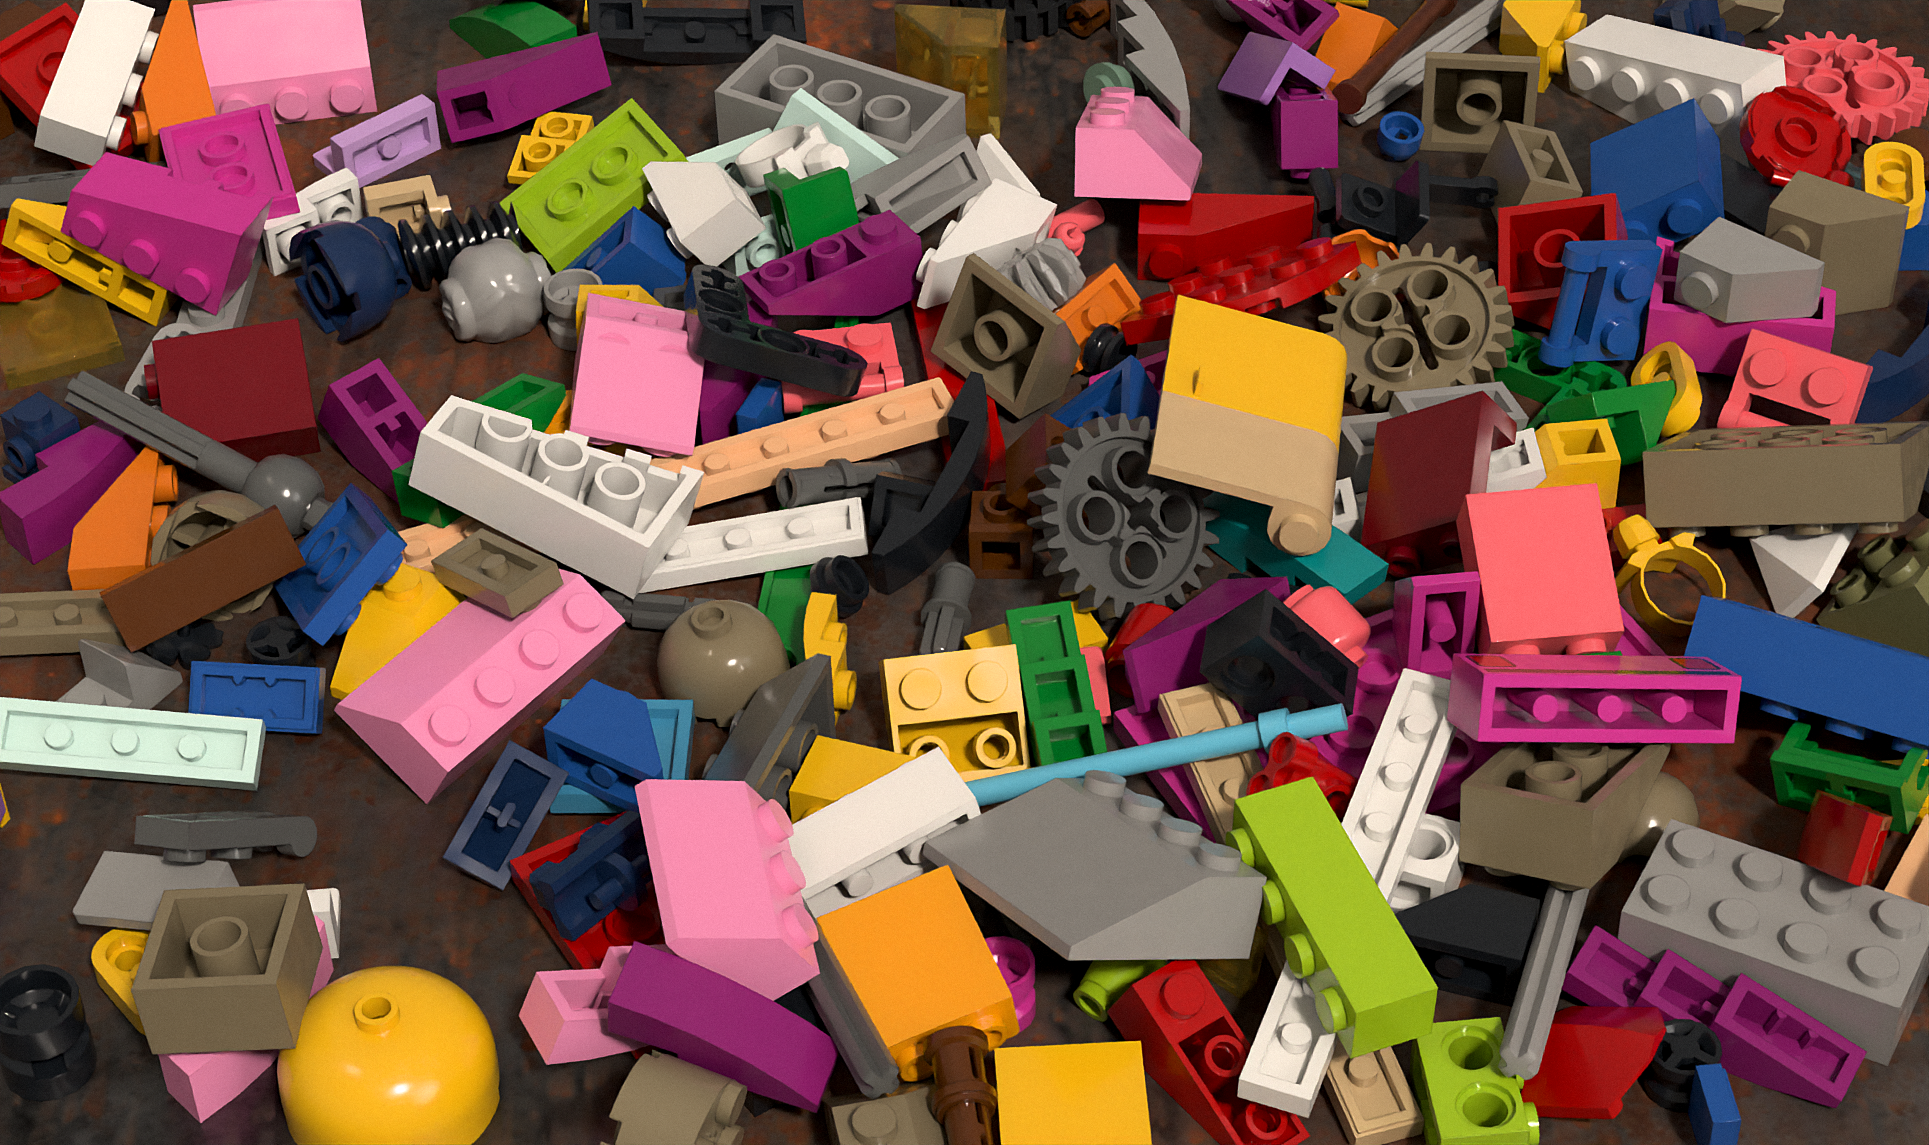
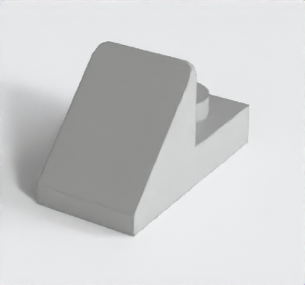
(121, 678)

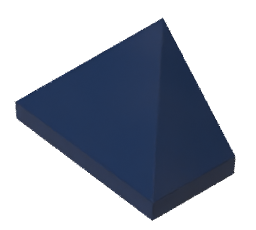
(505, 815)

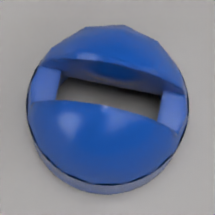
(1389, 131)

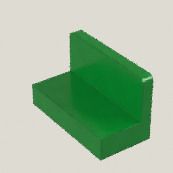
(809, 206)

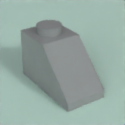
(1746, 276)

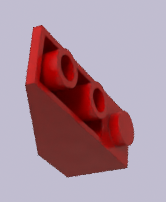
(1199, 1055)

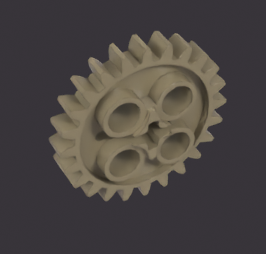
(1466, 311)

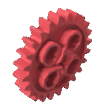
(1859, 81)

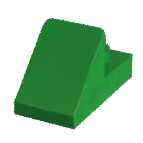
(1633, 414)

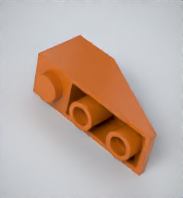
(120, 527)

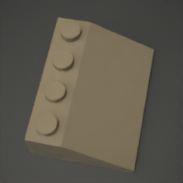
(1787, 478)

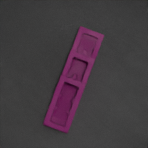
(1758, 1030)

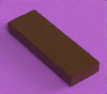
(202, 578)

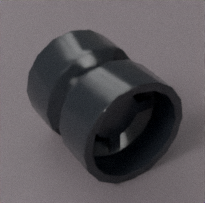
(44, 1034)

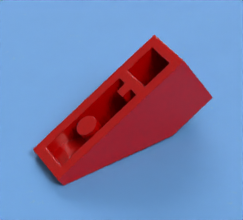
(1184, 232)

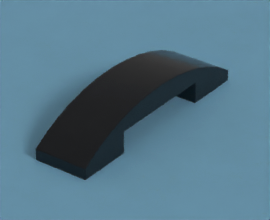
(693, 34)
(919, 539)

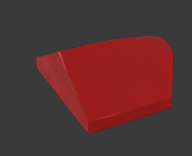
(1593, 1060)

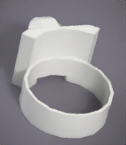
(794, 147)

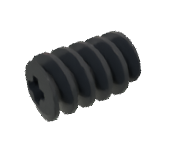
(437, 247)

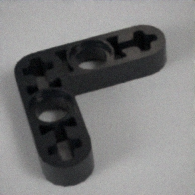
(724, 334)

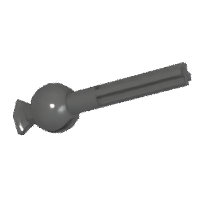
(273, 481)

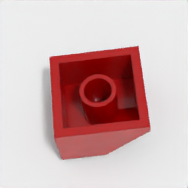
(1533, 245)

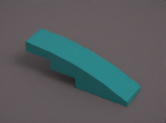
(1246, 542)

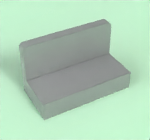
(130, 886)

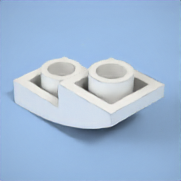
(323, 201)

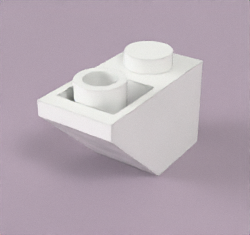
(705, 208)

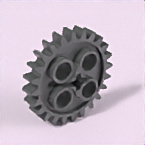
(1121, 520)

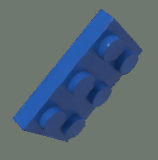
(344, 559)

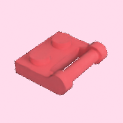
(874, 344)
(1794, 377)

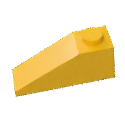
(35, 233)

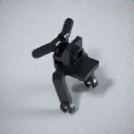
(1397, 211)

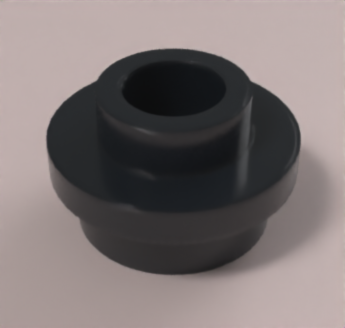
(841, 578)

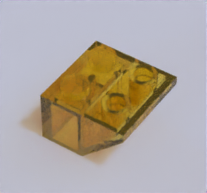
(960, 52)

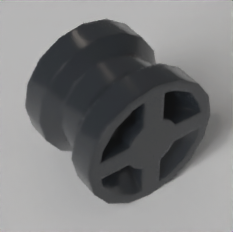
(280, 643)
(1682, 1048)

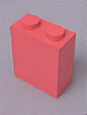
(1541, 571)

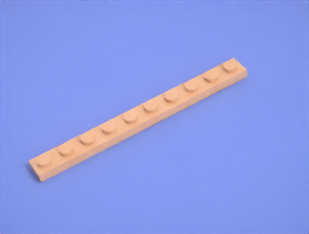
(754, 458)

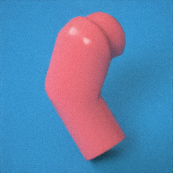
(1075, 222)

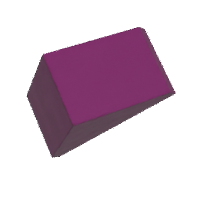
(1287, 19)

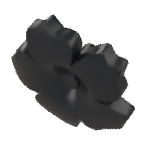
(187, 644)

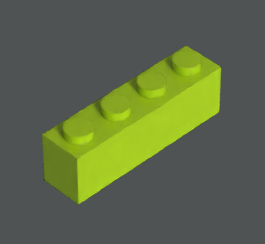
(1333, 919)

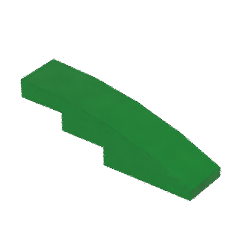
(1054, 684)

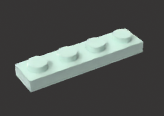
(130, 743)

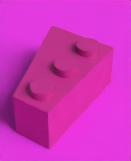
(168, 228)
(1720, 345)

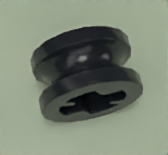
(1106, 349)

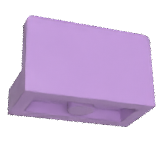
(383, 142)

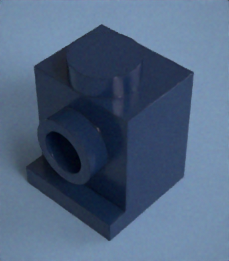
(31, 428)

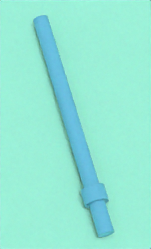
(1168, 752)

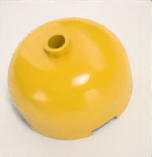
(390, 1063)

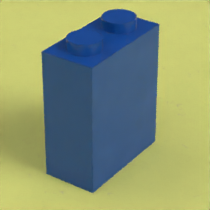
(1662, 173)

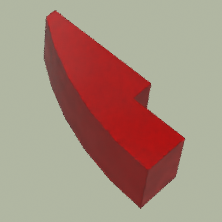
(1843, 838)

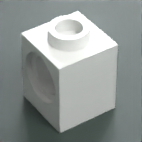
(1431, 865)

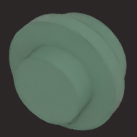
(1105, 75)

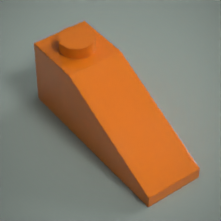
(174, 84)

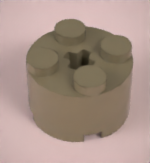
(677, 1105)

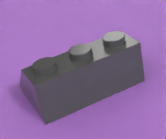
(778, 730)

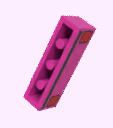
(1593, 698)

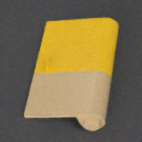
(1253, 416)

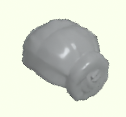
(494, 292)

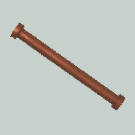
(1353, 92)

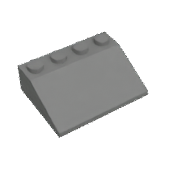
(1106, 874)

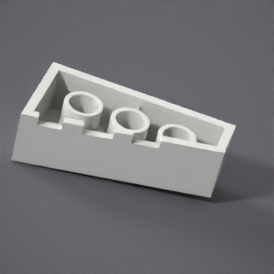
(1650, 68)
(555, 492)

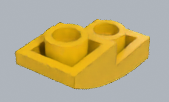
(549, 138)
(829, 637)

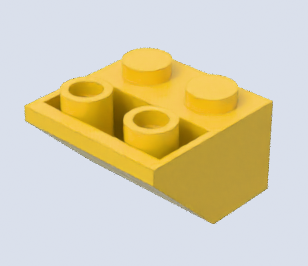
(962, 704)

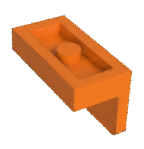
(1102, 299)

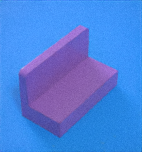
(1263, 65)

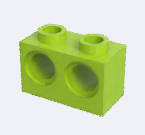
(1464, 1090)

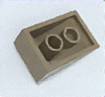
(1556, 808)

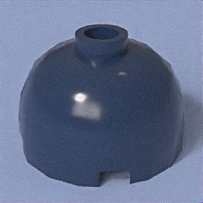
(346, 276)

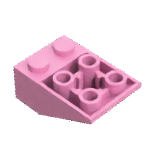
(636, 377)

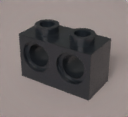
(1275, 660)

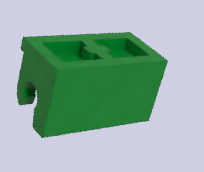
(1888, 788)

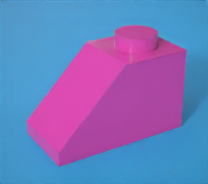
(1435, 620)

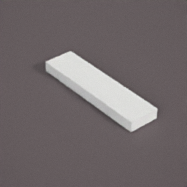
(762, 544)

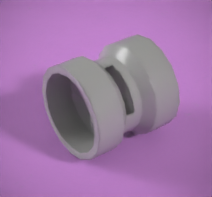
(563, 310)

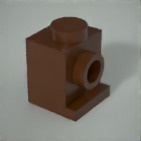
(999, 521)

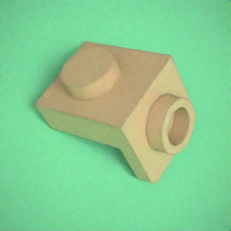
(406, 200)

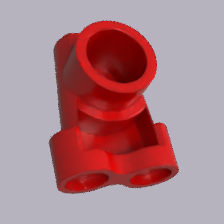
(1297, 759)

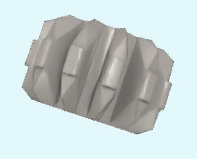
(1046, 272)

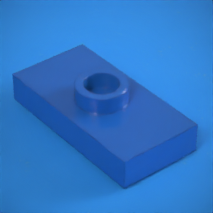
(280, 695)

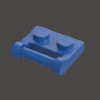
(1613, 302)

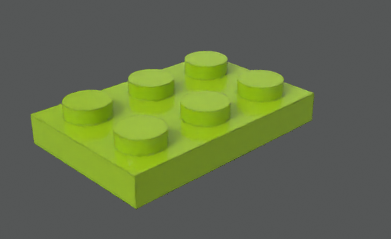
(590, 185)

